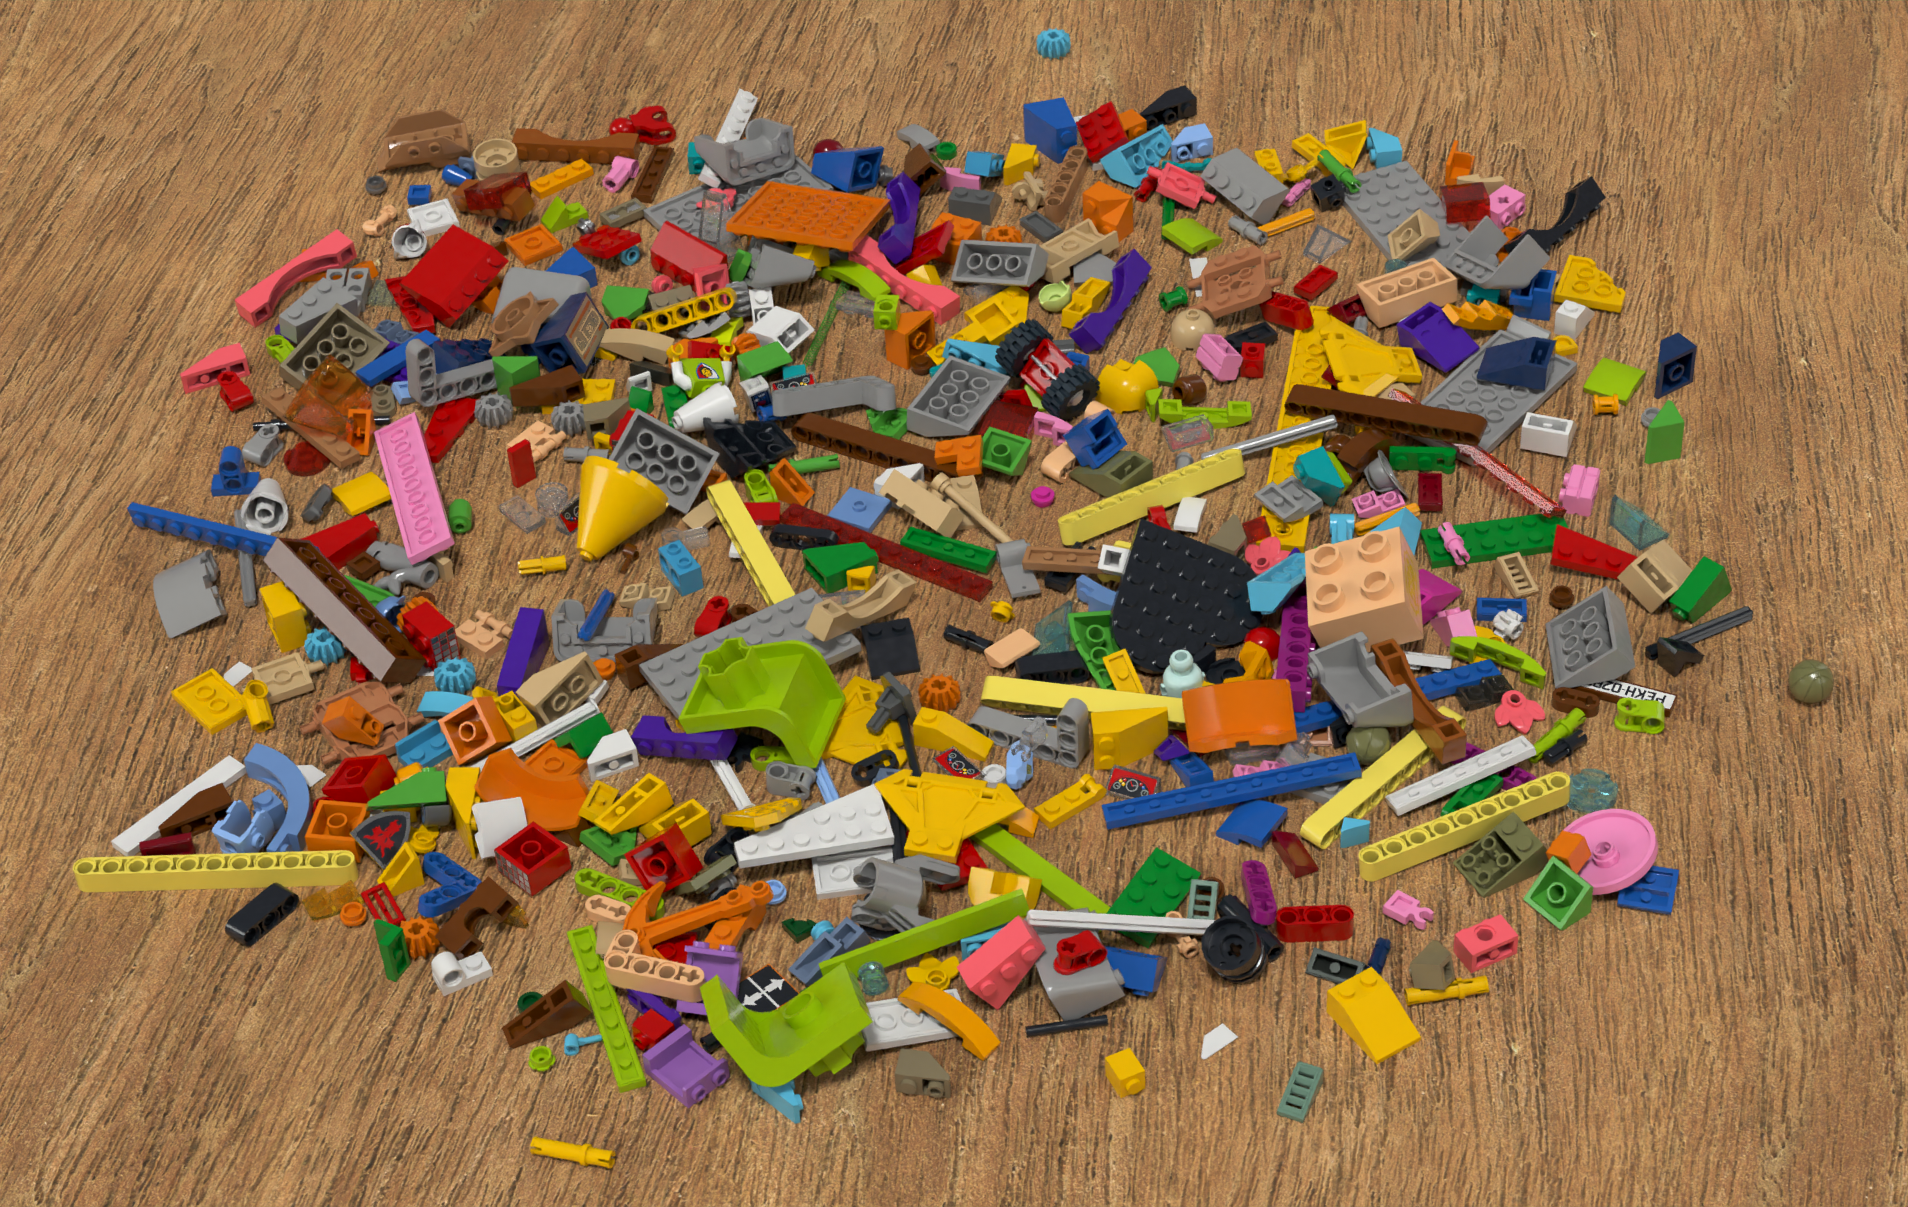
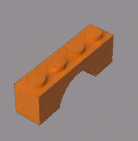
(729, 930)

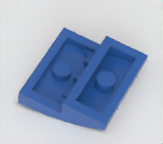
(1252, 822)
(1652, 892)

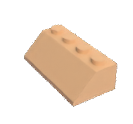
(1407, 290)

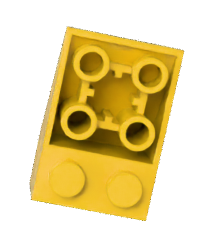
(462, 797)

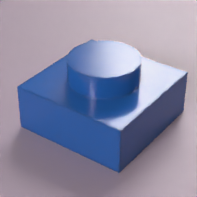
(419, 194)

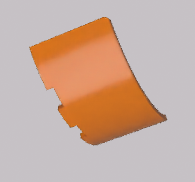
(1239, 713)
(546, 800)

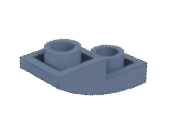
(394, 331)

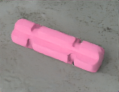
(1296, 192)

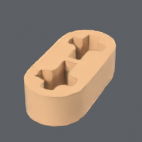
(606, 909)

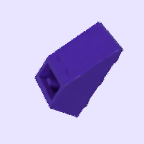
(1435, 337)

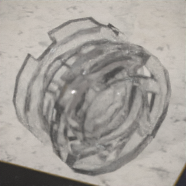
(550, 498)

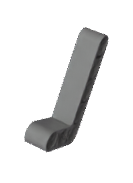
(428, 387)
(834, 394)
(1064, 744)

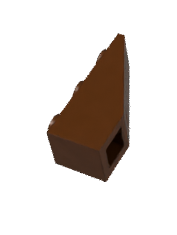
(549, 389)
(630, 658)

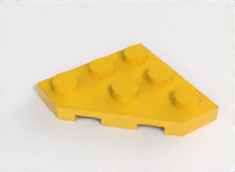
(1588, 286)
(1014, 301)
(762, 815)

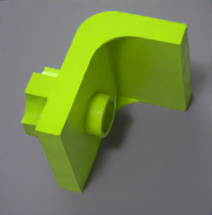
(768, 687)
(808, 1032)

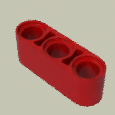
(1287, 311)
(1314, 923)

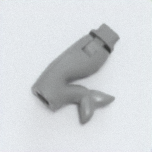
(394, 558)

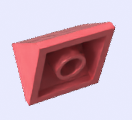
(710, 279)

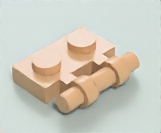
(541, 439)
(479, 639)

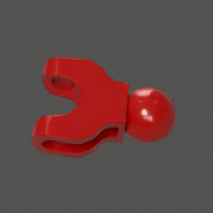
(646, 126)

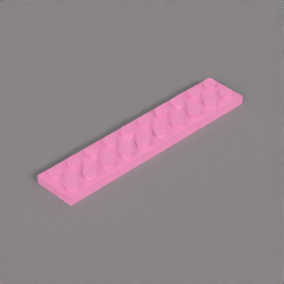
(413, 489)

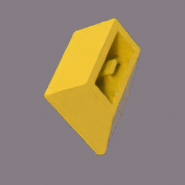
(689, 816)

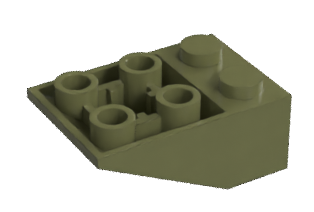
(1116, 474)
(1503, 857)

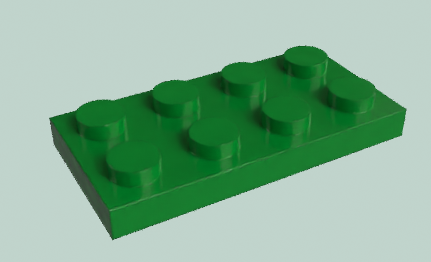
(1155, 891)

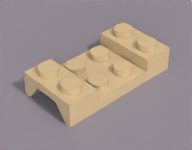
(1074, 246)

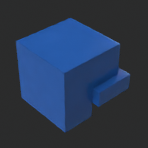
(1537, 298)
(1095, 439)

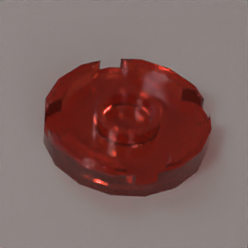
(305, 460)

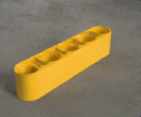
(693, 307)

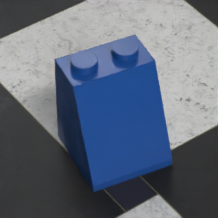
(1050, 127)
(849, 167)

